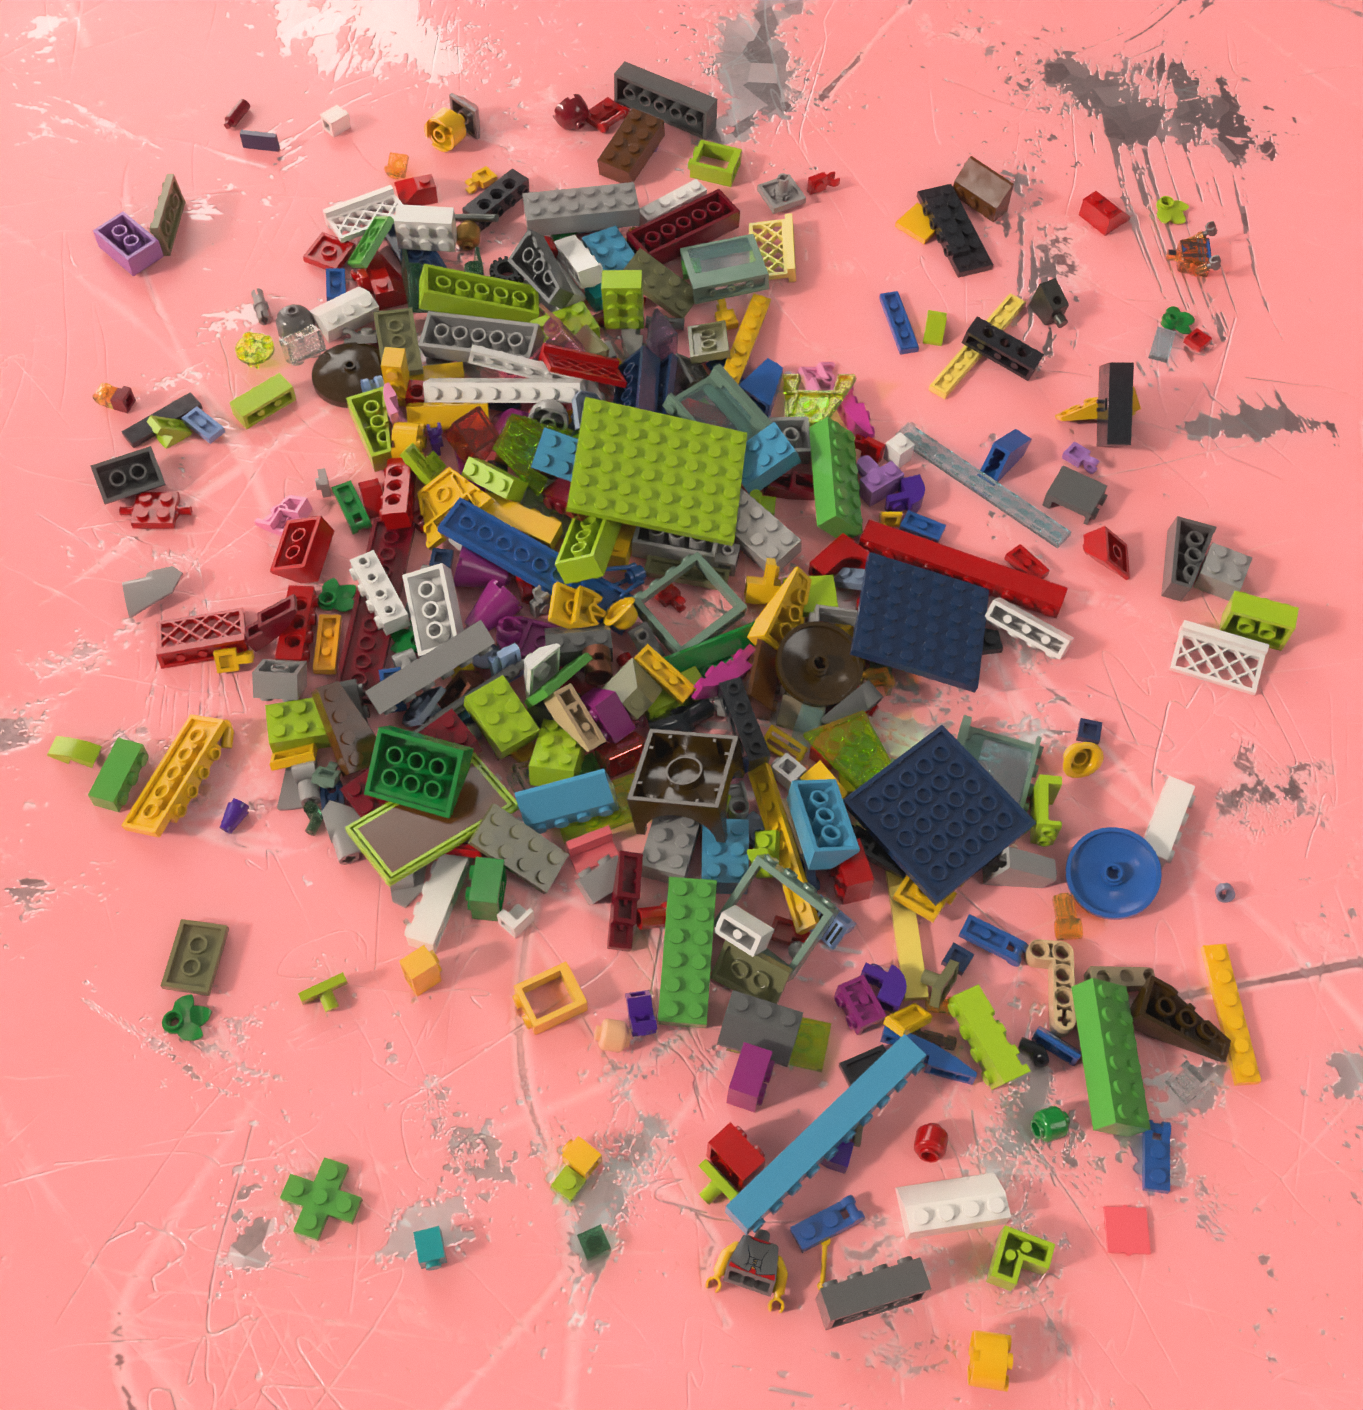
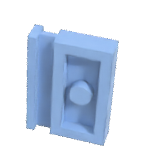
(503, 658)

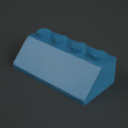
(567, 801)
(821, 823)

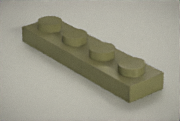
(657, 567)

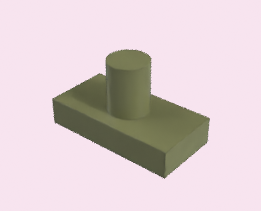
(941, 983)

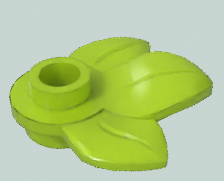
(1171, 210)

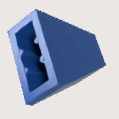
(764, 385)
(1005, 454)

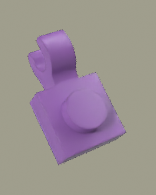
(1079, 455)

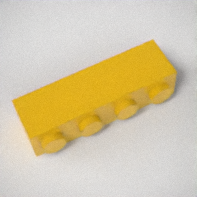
(441, 412)
(529, 521)

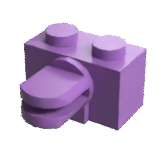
(876, 480)

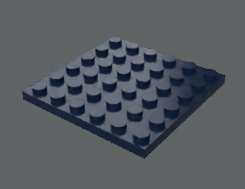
(921, 622)
(938, 814)

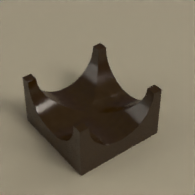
(685, 778)

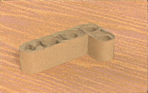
(1056, 988)

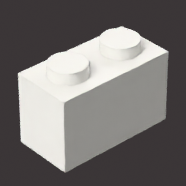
(744, 930)

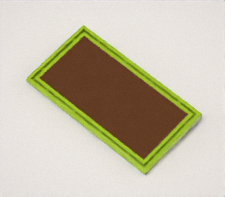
(406, 839)

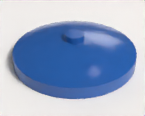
(1113, 873)

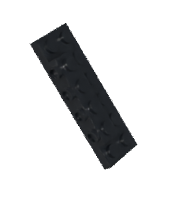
(954, 230)

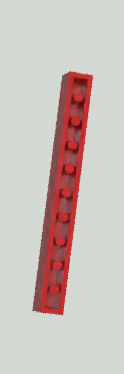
(1001, 581)

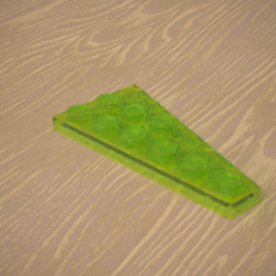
(850, 747)

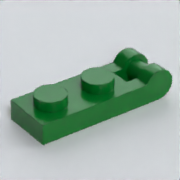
(351, 506)

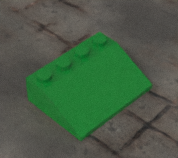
(417, 770)

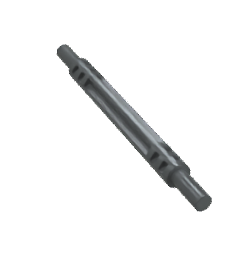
(458, 706)

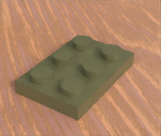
(708, 342)
(195, 957)
(750, 975)

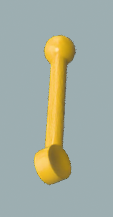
(825, 1244)

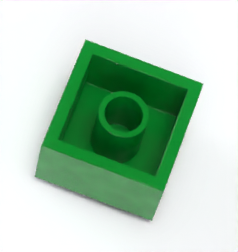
(487, 888)

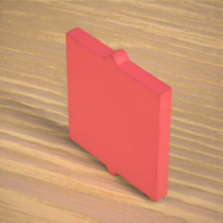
(1126, 1230)

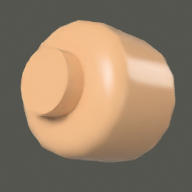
(613, 1035)

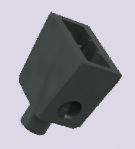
(1050, 303)

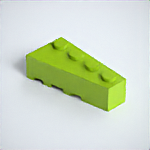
(372, 425)
(986, 1037)

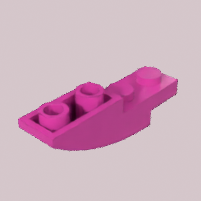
(855, 416)
(722, 672)

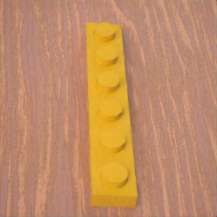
(1230, 1014)

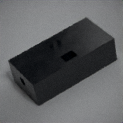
(1115, 404)

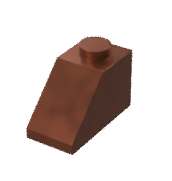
(460, 685)

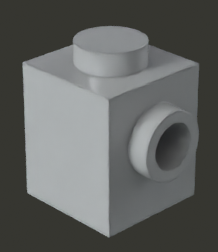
(727, 557)

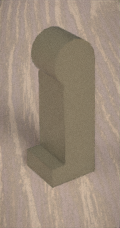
(1131, 977)

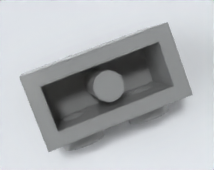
(599, 881)

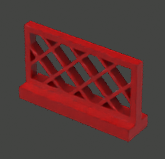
(582, 365)
(202, 649)

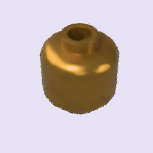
(468, 235)

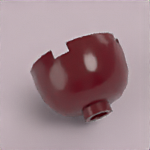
(572, 113)

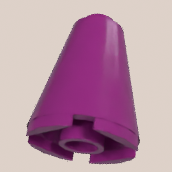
(477, 571)
(492, 606)

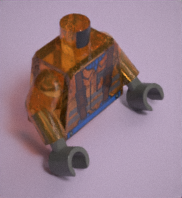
(1194, 253)

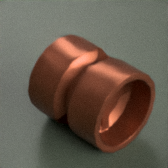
(599, 669)

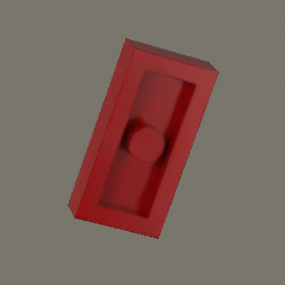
(1026, 562)

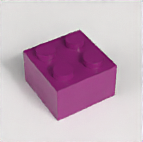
(608, 714)
(751, 1071)

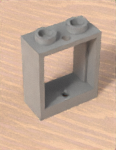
(833, 615)

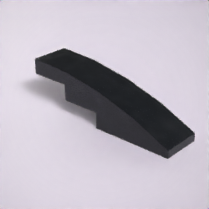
(876, 854)

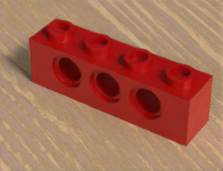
(398, 495)
(306, 619)

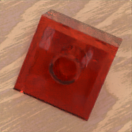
(472, 435)
(620, 756)

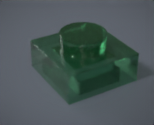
(594, 1242)

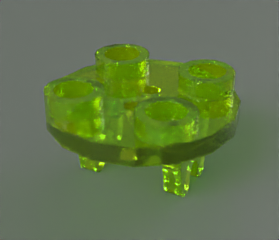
(254, 348)

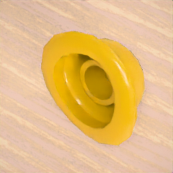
(621, 614)
(1082, 759)

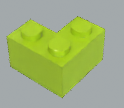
(1017, 1251)

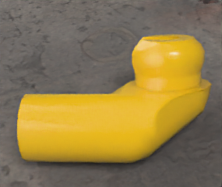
(227, 736)

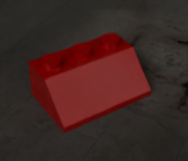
(303, 549)

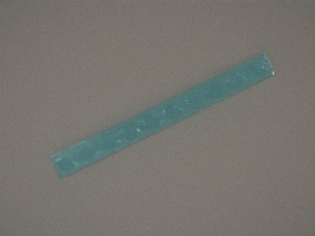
(986, 487)

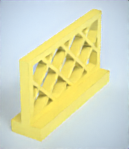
(786, 235)

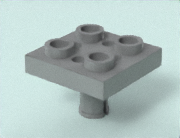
(782, 189)

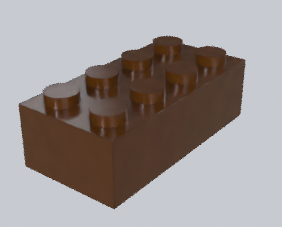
(631, 147)

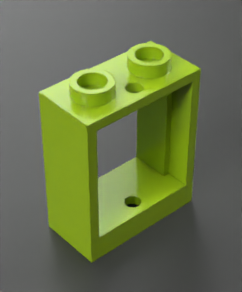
(713, 173)

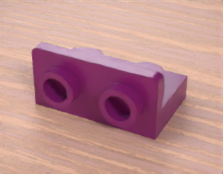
(859, 1004)

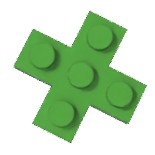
(321, 1199)

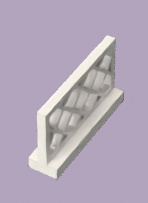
(357, 209)
(1219, 640)

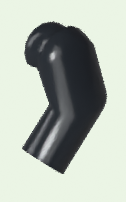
(1036, 1051)

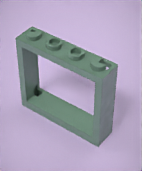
(715, 629)
(804, 890)

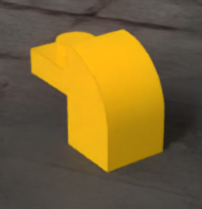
(762, 589)

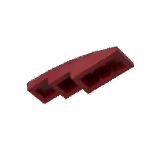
(624, 901)

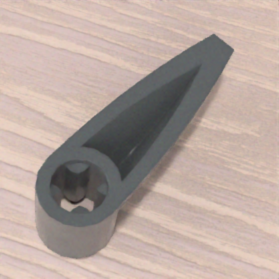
(861, 699)

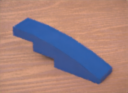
(937, 1059)

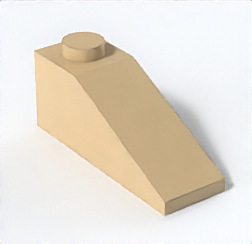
(574, 717)

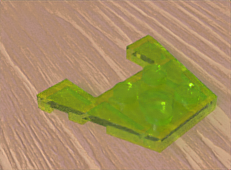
(814, 403)
(518, 447)

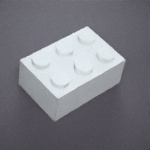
(425, 228)

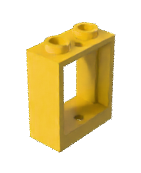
(559, 1016)

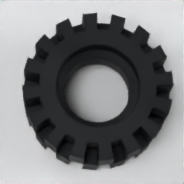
(503, 266)

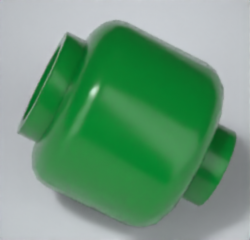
(1050, 1124)

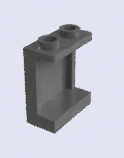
(1076, 493)

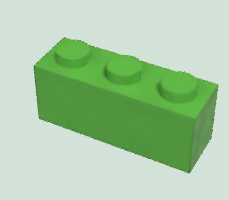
(118, 775)

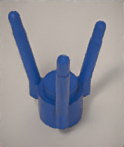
(635, 575)

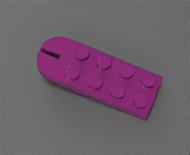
(523, 631)

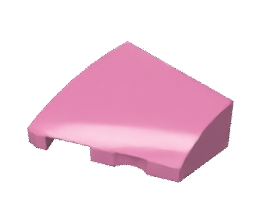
(818, 377)
(392, 406)
(290, 508)

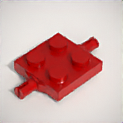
(155, 510)

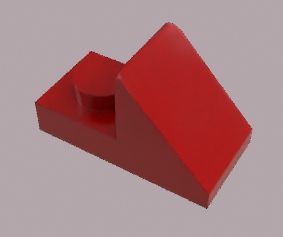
(371, 496)

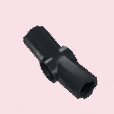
(684, 717)

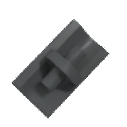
(642, 636)

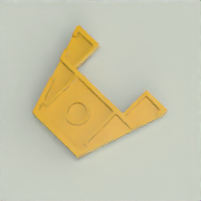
(440, 496)

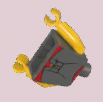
(754, 1266)

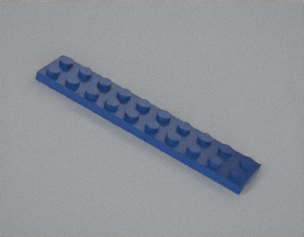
(516, 552)

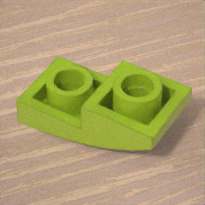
(74, 749)

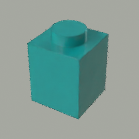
(594, 297)
(430, 1248)

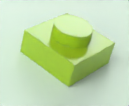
(568, 1183)

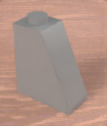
(1020, 869)

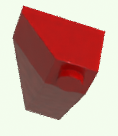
(385, 283)

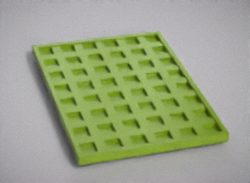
(657, 471)

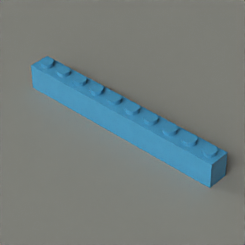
(824, 1135)

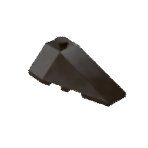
(1168, 1018)

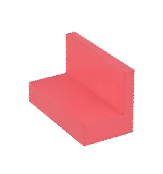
(591, 847)

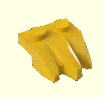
(574, 607)

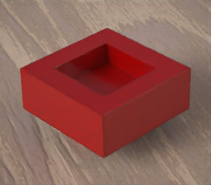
(1197, 340)

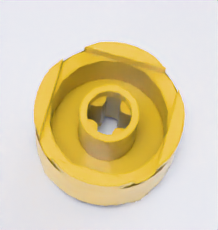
(445, 129)
(406, 433)
(989, 1360)

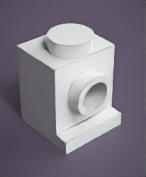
(787, 770)

